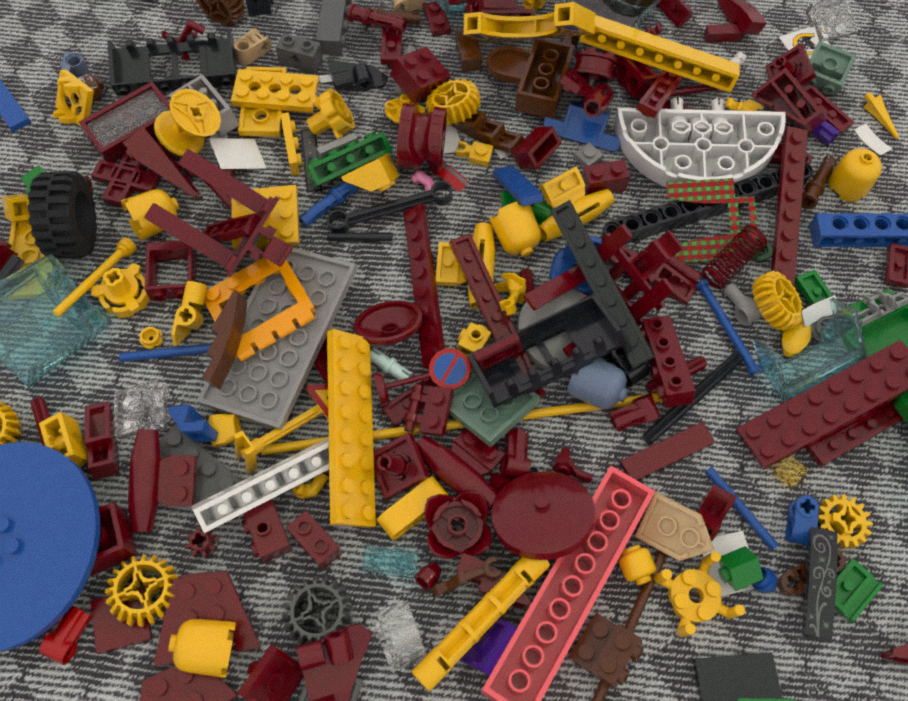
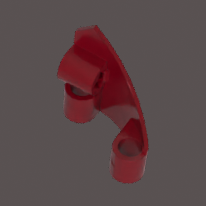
(333, 662)

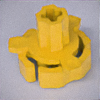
(332, 114)
(122, 288)

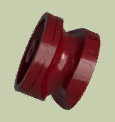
(421, 137)

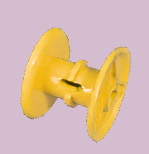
(187, 122)

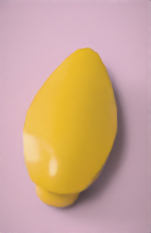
(795, 339)

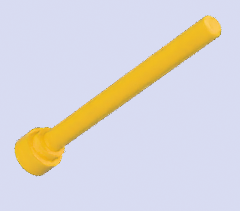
(124, 248)

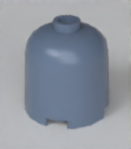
(599, 384)

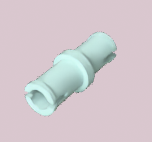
(389, 365)

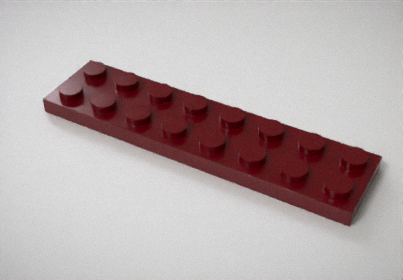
(827, 406)

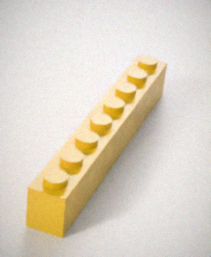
(663, 54)

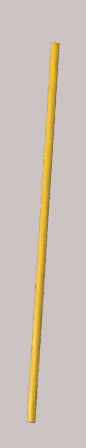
(451, 425)

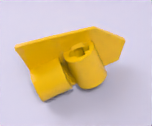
(189, 314)

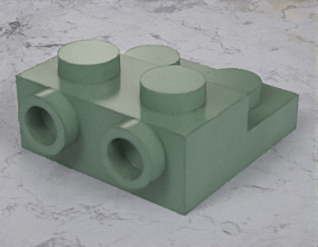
(830, 67)

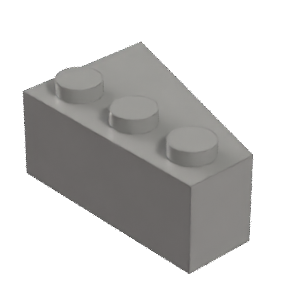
(228, 119)

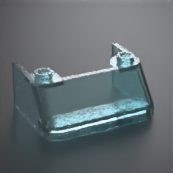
(839, 349)

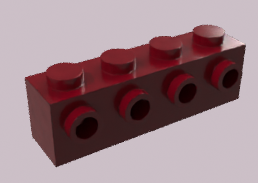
(669, 365)

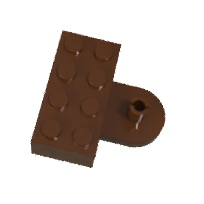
(536, 73)

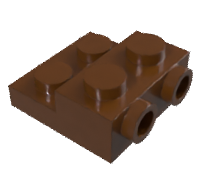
(607, 651)

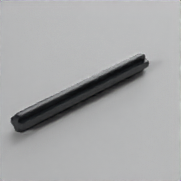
(702, 390)

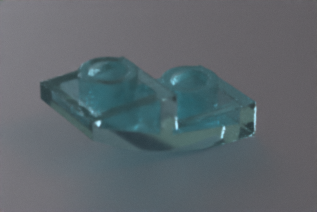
(389, 562)

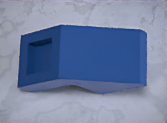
(191, 423)

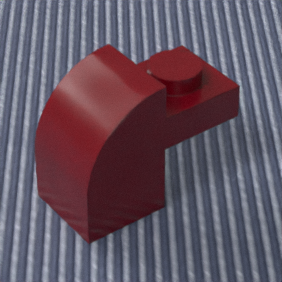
(714, 508)

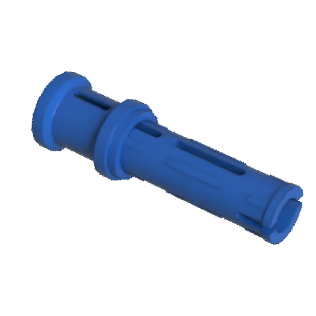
(335, 197)

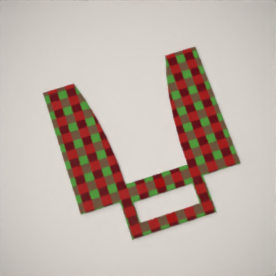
(712, 192)

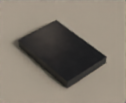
(737, 677)

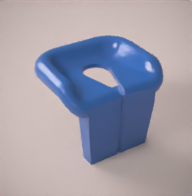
(565, 260)

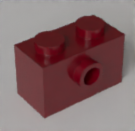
(536, 148)
(606, 175)
(267, 532)

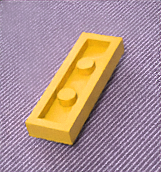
(291, 144)

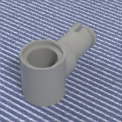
(744, 306)

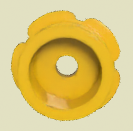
(147, 333)

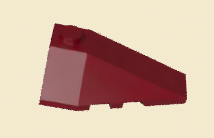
(150, 152)

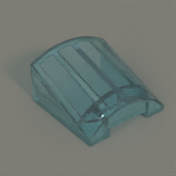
(30, 334)

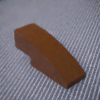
(468, 51)

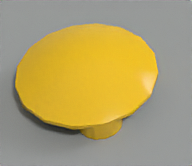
(394, 106)

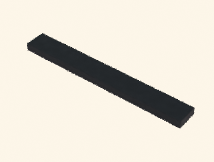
(601, 282)

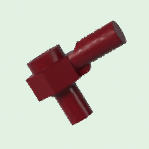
(565, 465)

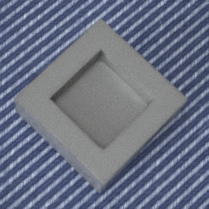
(588, 155)

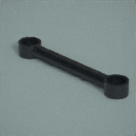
(390, 207)

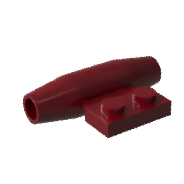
(594, 101)
(464, 464)
(157, 480)

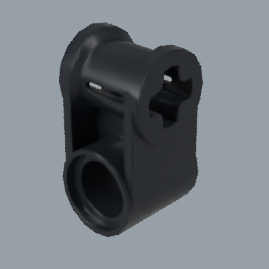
(621, 361)

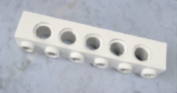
(262, 486)

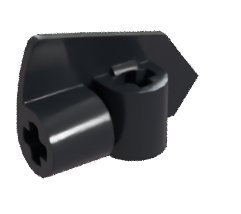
(355, 75)

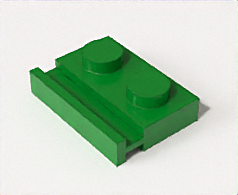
(854, 590)

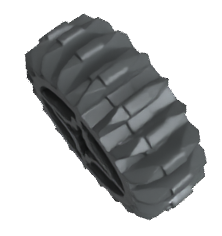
(306, 616)

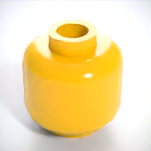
(637, 565)

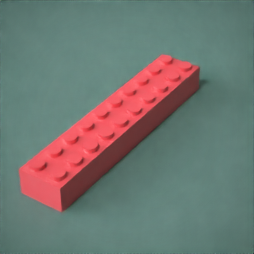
(568, 594)

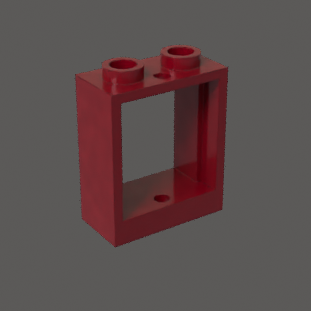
(166, 252)

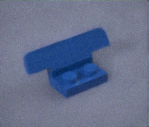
(584, 128)

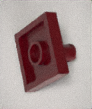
(271, 677)

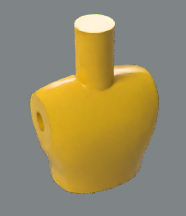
(226, 426)

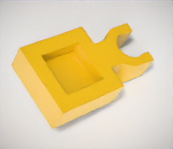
(478, 153)

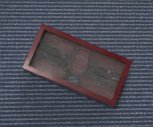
(121, 119)

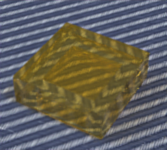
(790, 471)

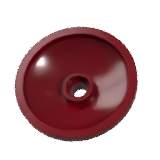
(388, 322)

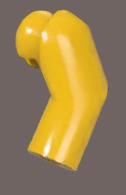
(311, 489)

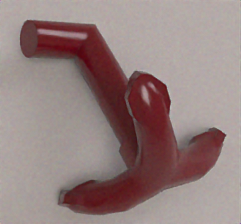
(190, 25)

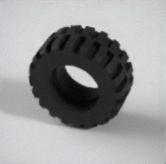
(62, 214)

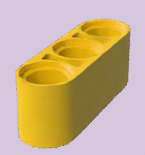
(409, 509)

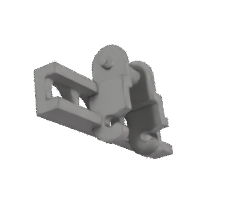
(886, 299)

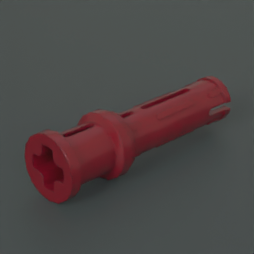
(368, 17)

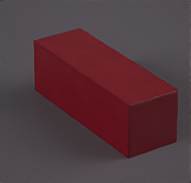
(723, 33)

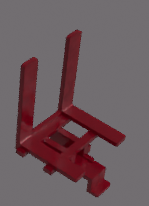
(275, 250)
(638, 266)

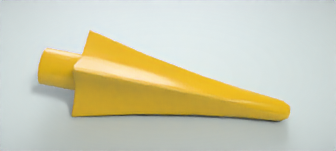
(877, 109)

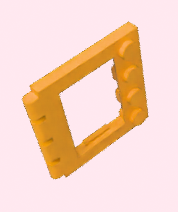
(281, 324)

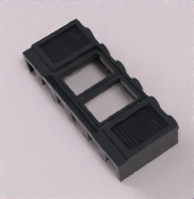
(131, 65)
(588, 327)

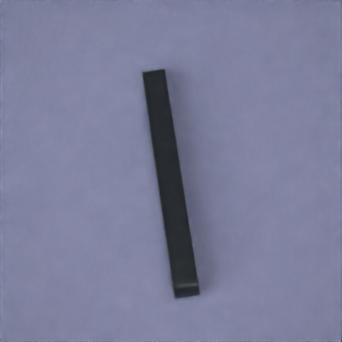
(683, 213)

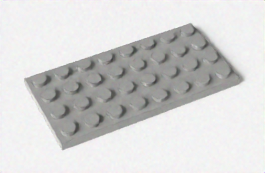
(272, 379)

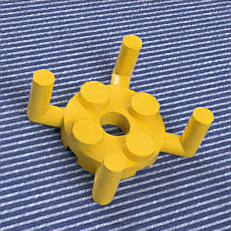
(709, 593)

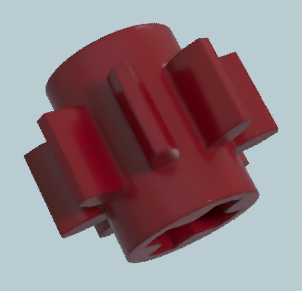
(196, 539)

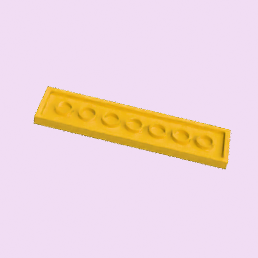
(350, 431)

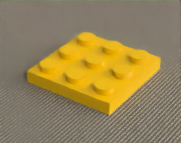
(283, 216)

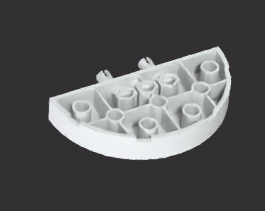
(699, 142)

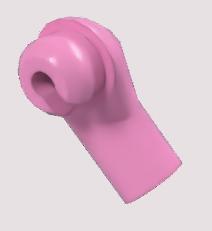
(421, 177)

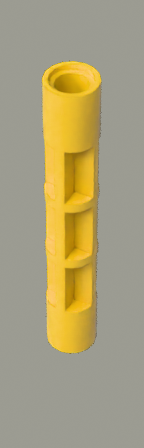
(478, 621)

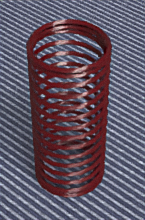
(719, 277)

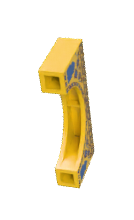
(565, 21)

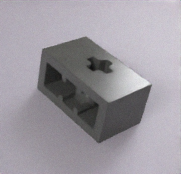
(299, 53)

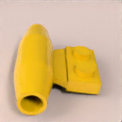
(572, 187)
(448, 271)

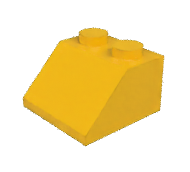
(374, 175)

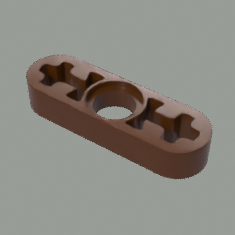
(800, 571)

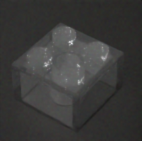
(401, 635)

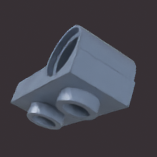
(74, 64)

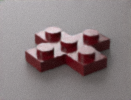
(124, 179)

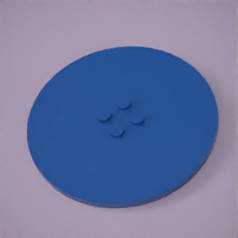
(44, 539)

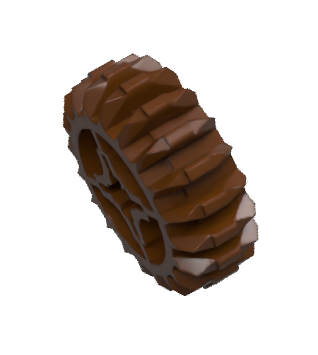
(223, 11)

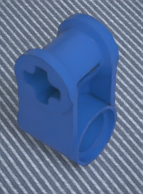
(799, 521)

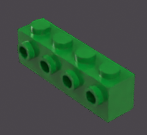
(348, 159)

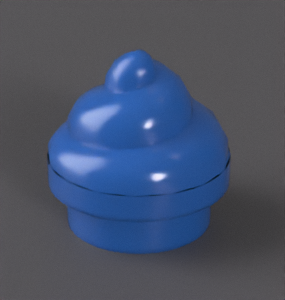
(768, 583)

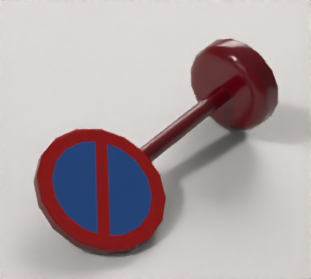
(446, 369)

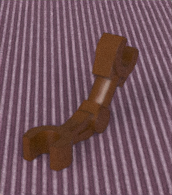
(464, 577)

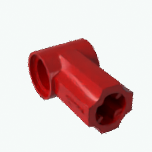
(62, 643)

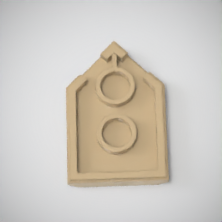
(674, 529)

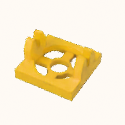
(68, 86)

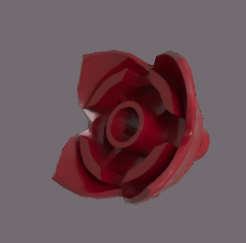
(471, 510)

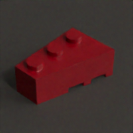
(786, 95)

